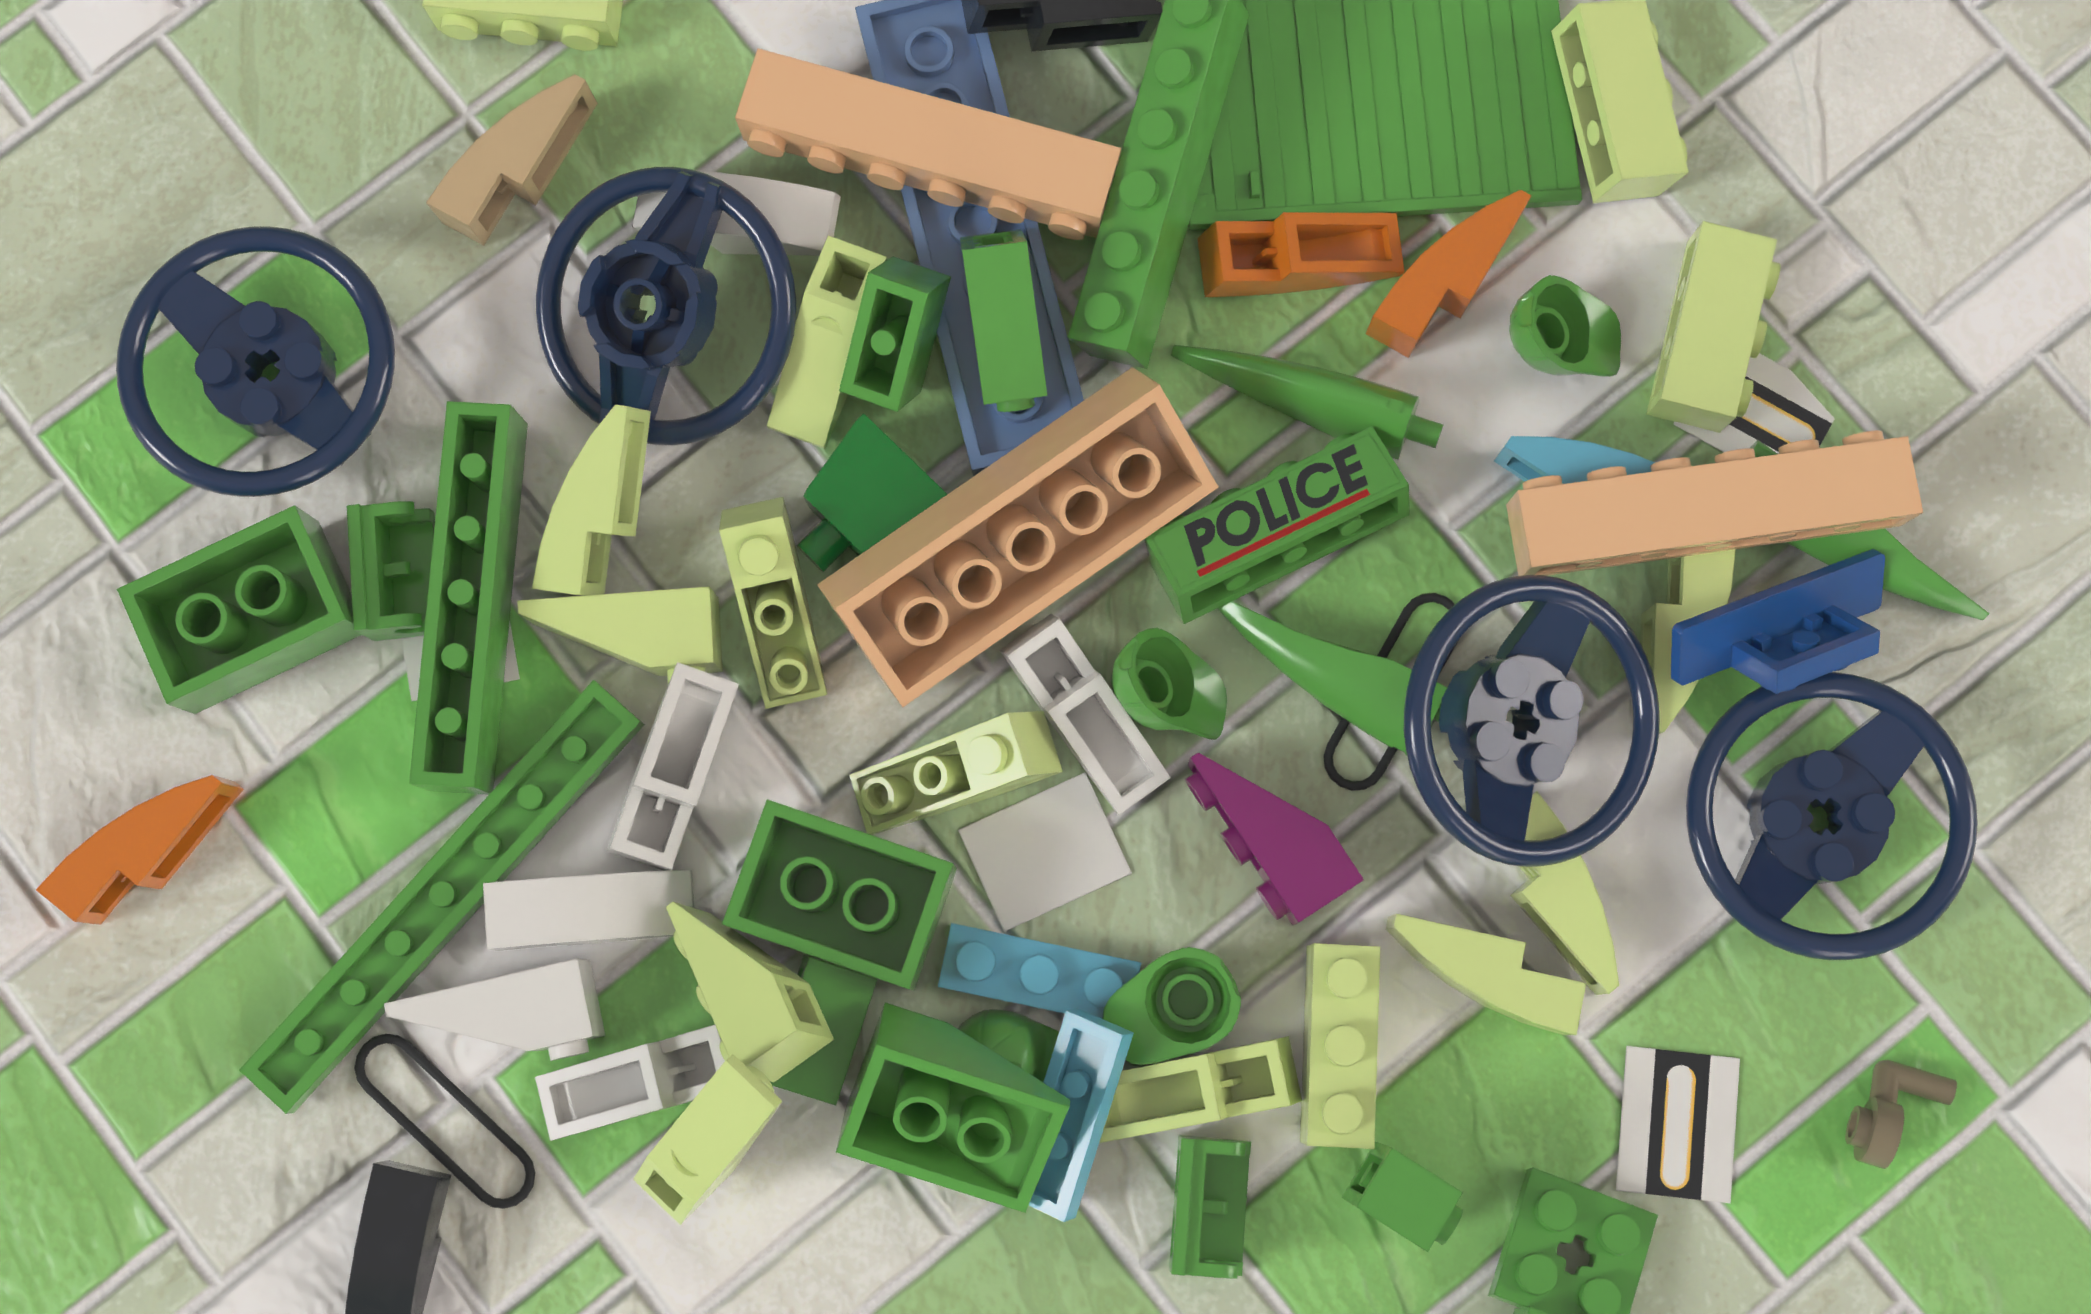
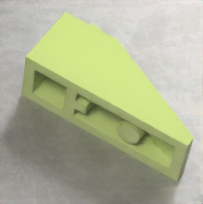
(639, 627)

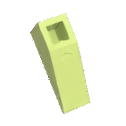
(810, 382)
(772, 601)
(956, 771)
(755, 1001)
(708, 1139)

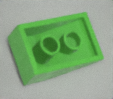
(950, 1111)

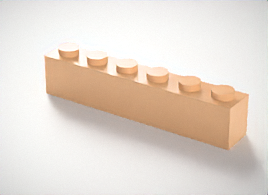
(926, 144)
(1714, 505)

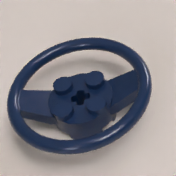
(665, 263)
(237, 346)
(1530, 680)
(1853, 790)

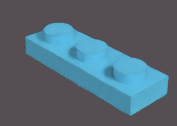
(1031, 971)
(1086, 1071)

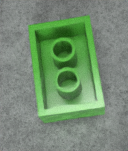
(241, 610)
(840, 895)

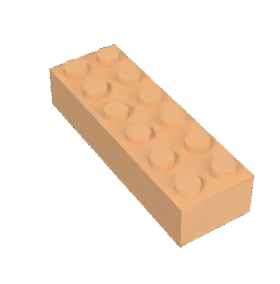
(1019, 535)

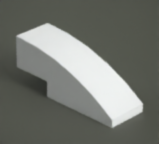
(797, 213)
(1085, 713)
(673, 767)
(583, 908)
(629, 1082)

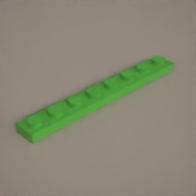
(441, 898)

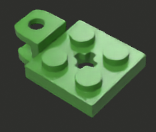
(1554, 1213)

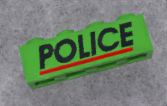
(1278, 523)

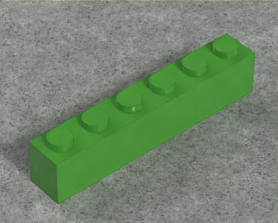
(1158, 179)
(469, 599)

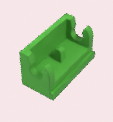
(390, 568)
(844, 1003)
(1209, 1207)

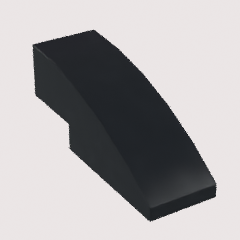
(1066, 22)
(396, 1240)

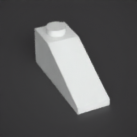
(525, 1010)

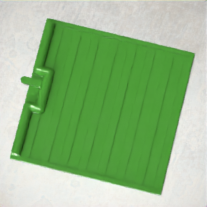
(1391, 111)

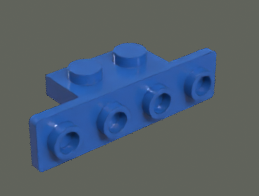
(1788, 629)

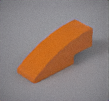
(1299, 253)
(1445, 274)
(137, 849)

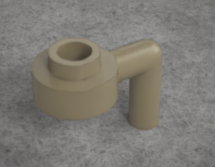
(1879, 1125)

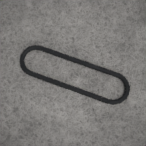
(1343, 724)
(425, 1141)

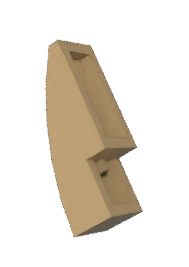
(513, 159)

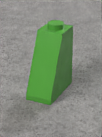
(1004, 319)

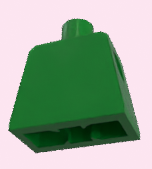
(864, 494)

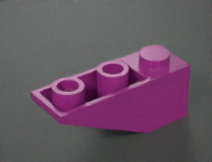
(1289, 848)

